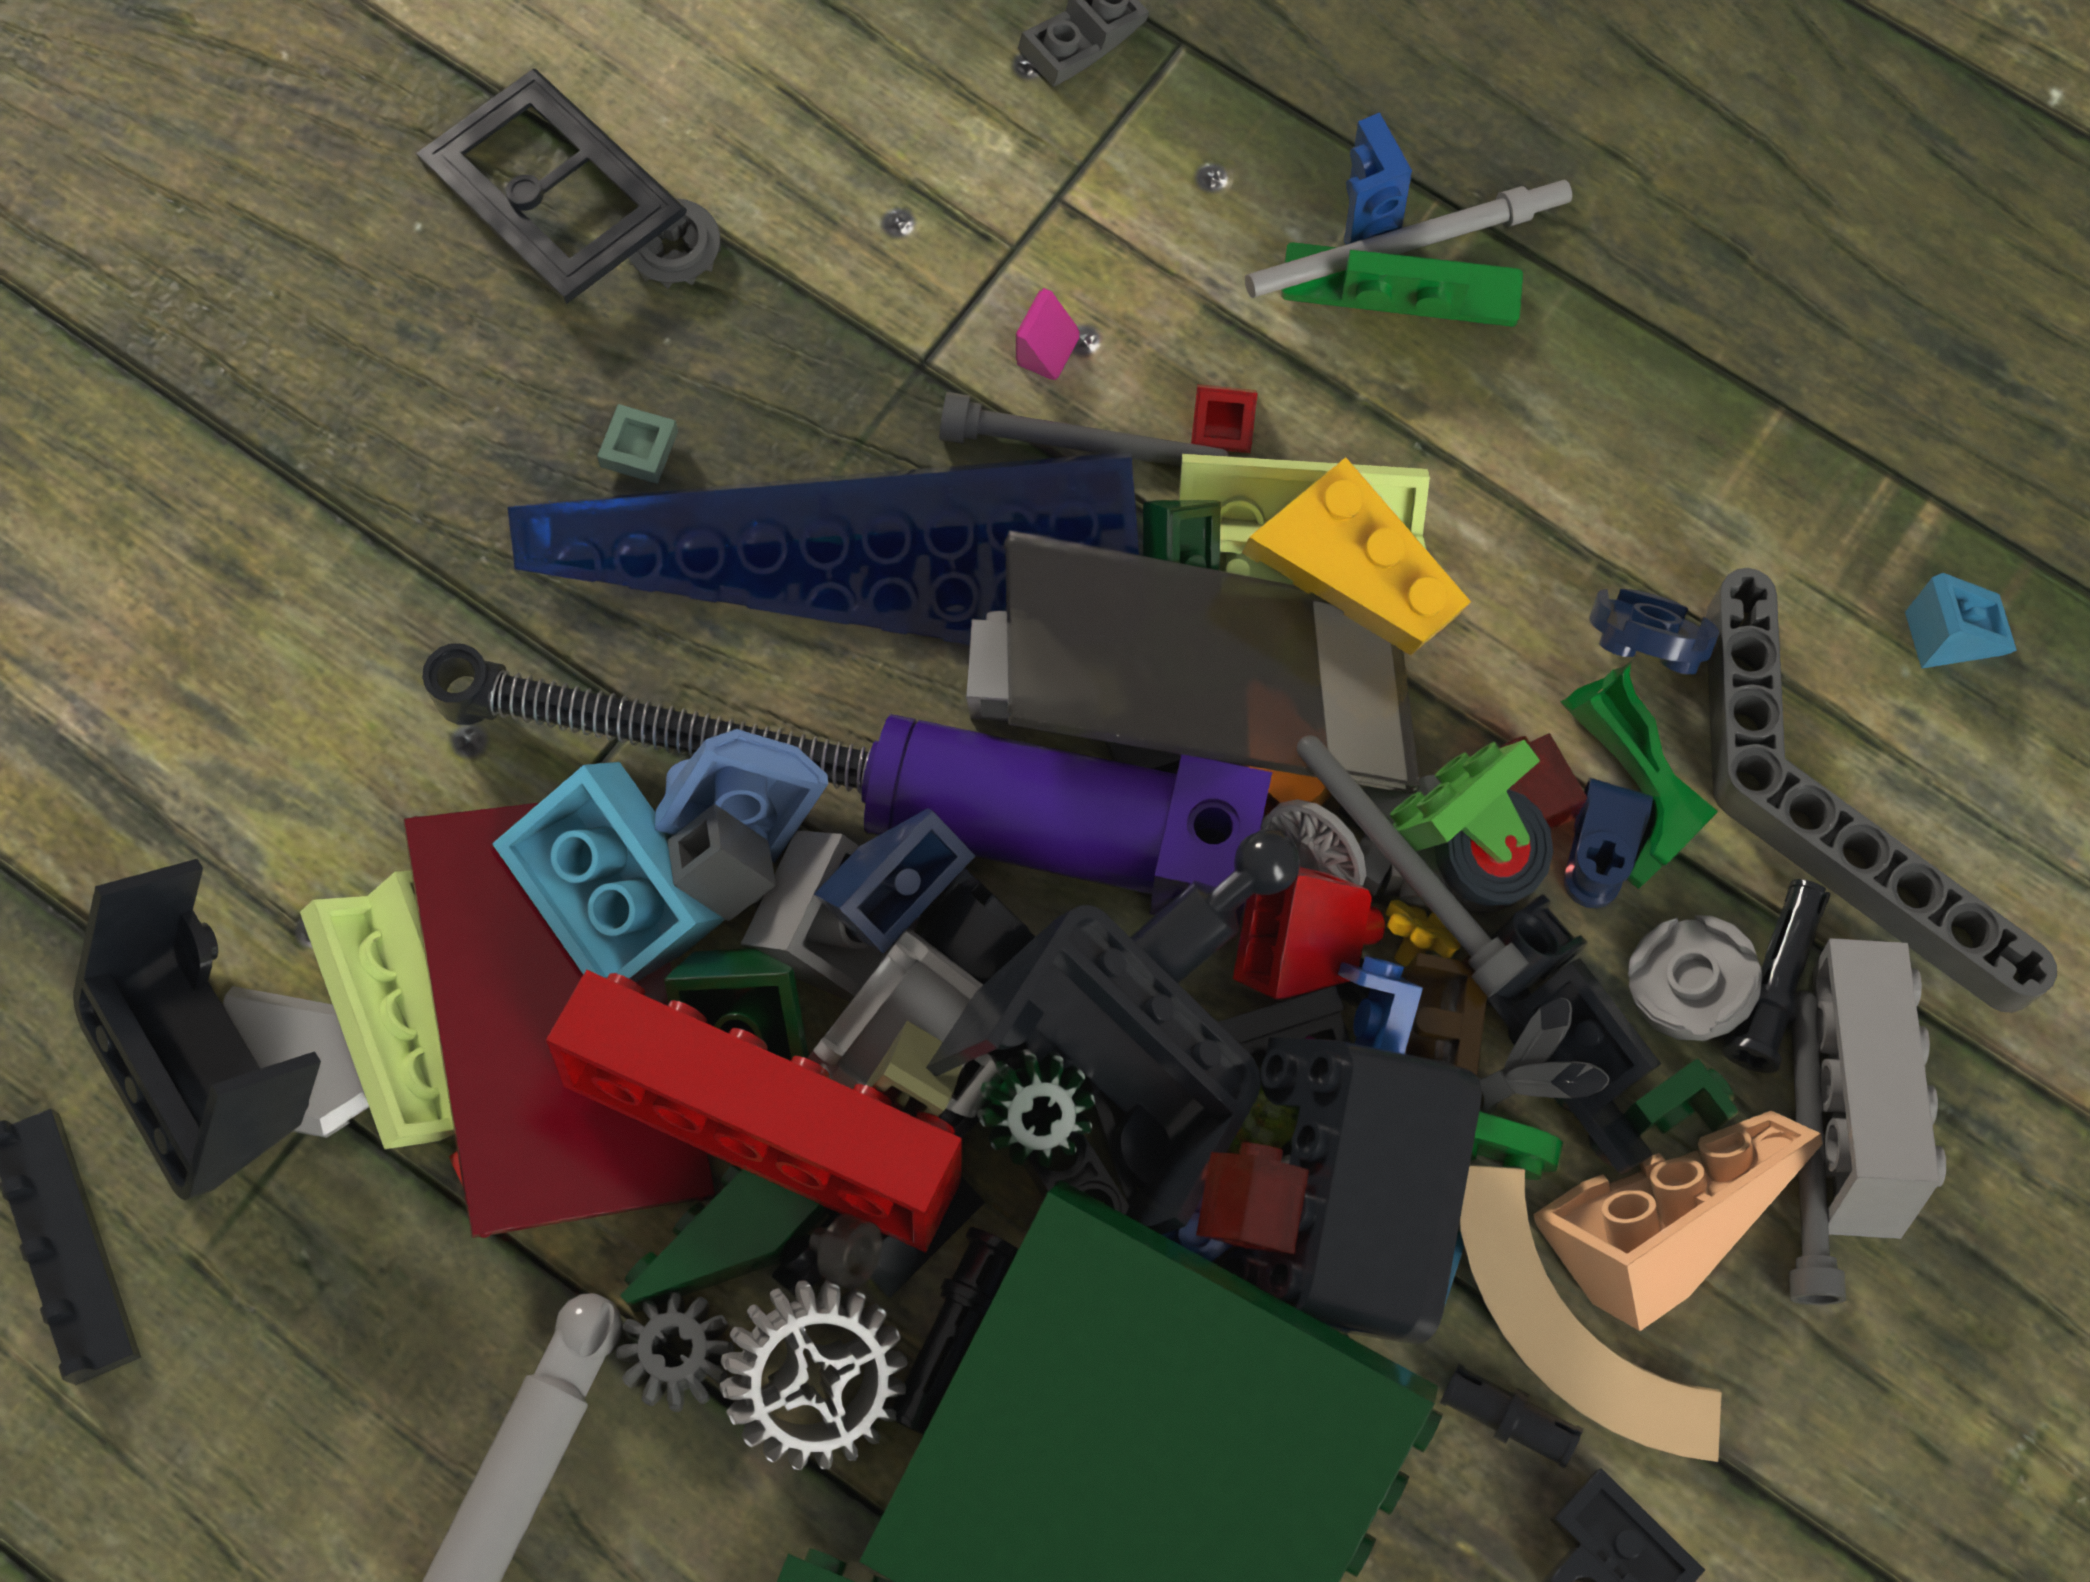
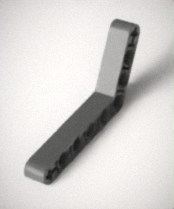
(1838, 824)

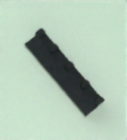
(64, 1248)

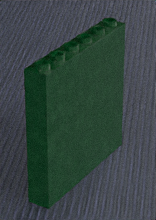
(1149, 1426)

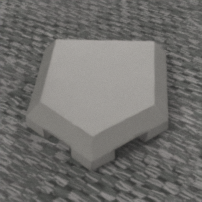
(289, 1027)

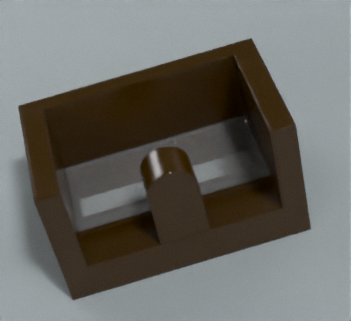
(1449, 1011)

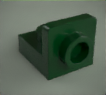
(1669, 1106)

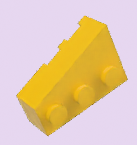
(1359, 558)

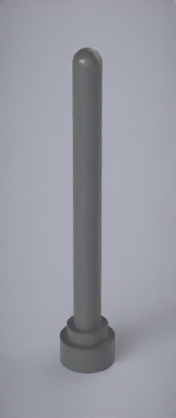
(967, 419)
(1491, 959)
(1816, 1272)

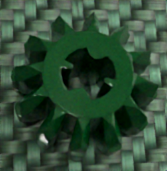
(1057, 1117)

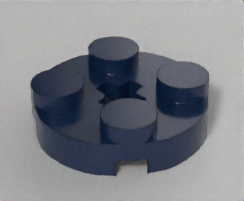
(1652, 627)

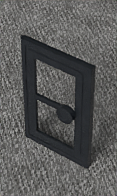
(503, 214)

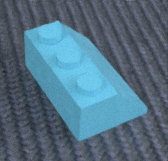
(604, 875)

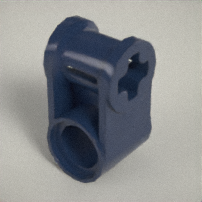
(1605, 837)

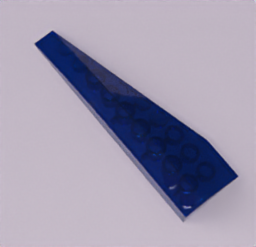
(843, 549)

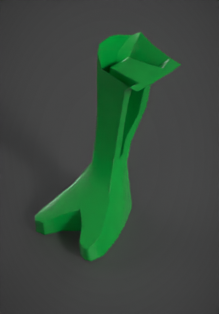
(1632, 736)

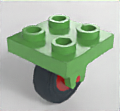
(1484, 836)

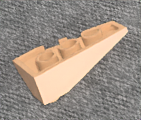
(1663, 1230)

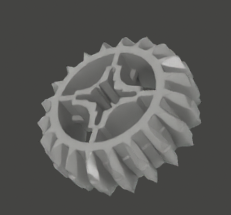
(789, 1385)

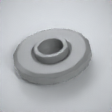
(1321, 839)

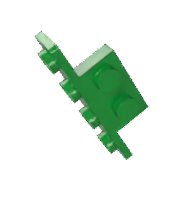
(1414, 286)

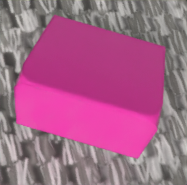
(1046, 336)

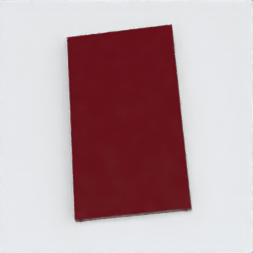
(497, 988)

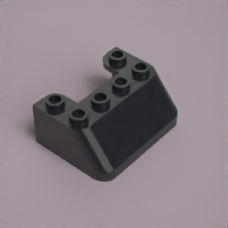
(1383, 1187)

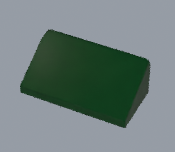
(1183, 532)

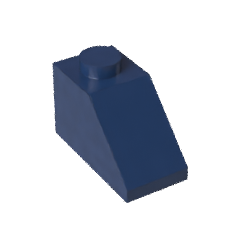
(894, 878)

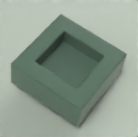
(637, 443)

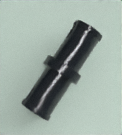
(1512, 1416)

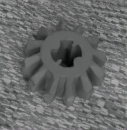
(655, 1367)

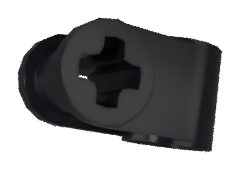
(1541, 941)

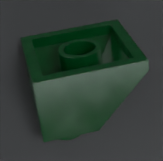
(745, 993)

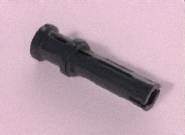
(1760, 1035)
(960, 1292)

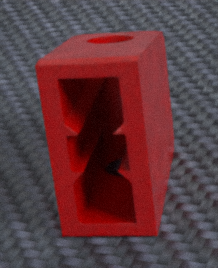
(1303, 934)

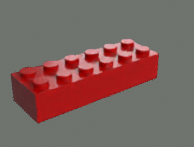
(757, 1107)

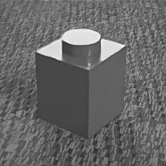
(721, 862)

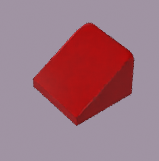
(1224, 418)

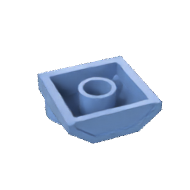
(751, 778)

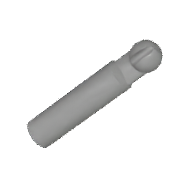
(528, 1446)

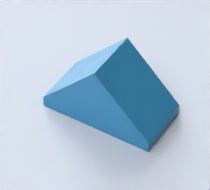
(1958, 623)

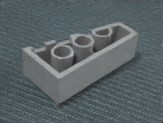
(1875, 1088)

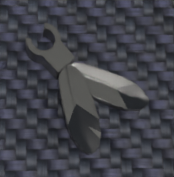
(1527, 1065)

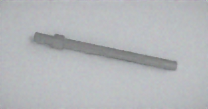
(1509, 208)

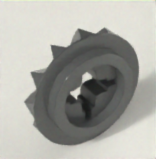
(700, 241)

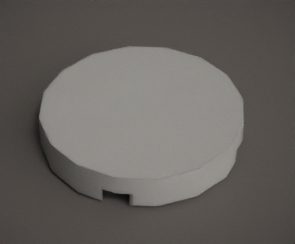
(1695, 978)

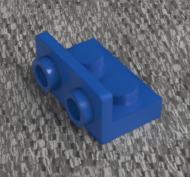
(1376, 183)

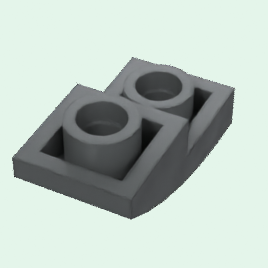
(1080, 36)

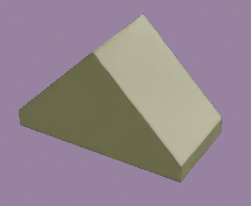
(906, 1079)

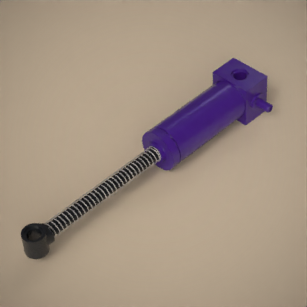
(993, 792)

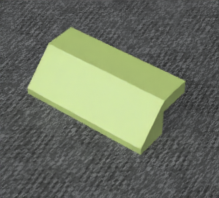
(1260, 488)
(384, 1004)

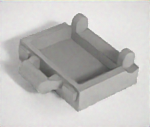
(912, 986)

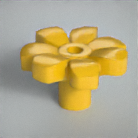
(1419, 932)

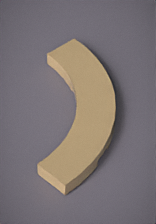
(1557, 1345)

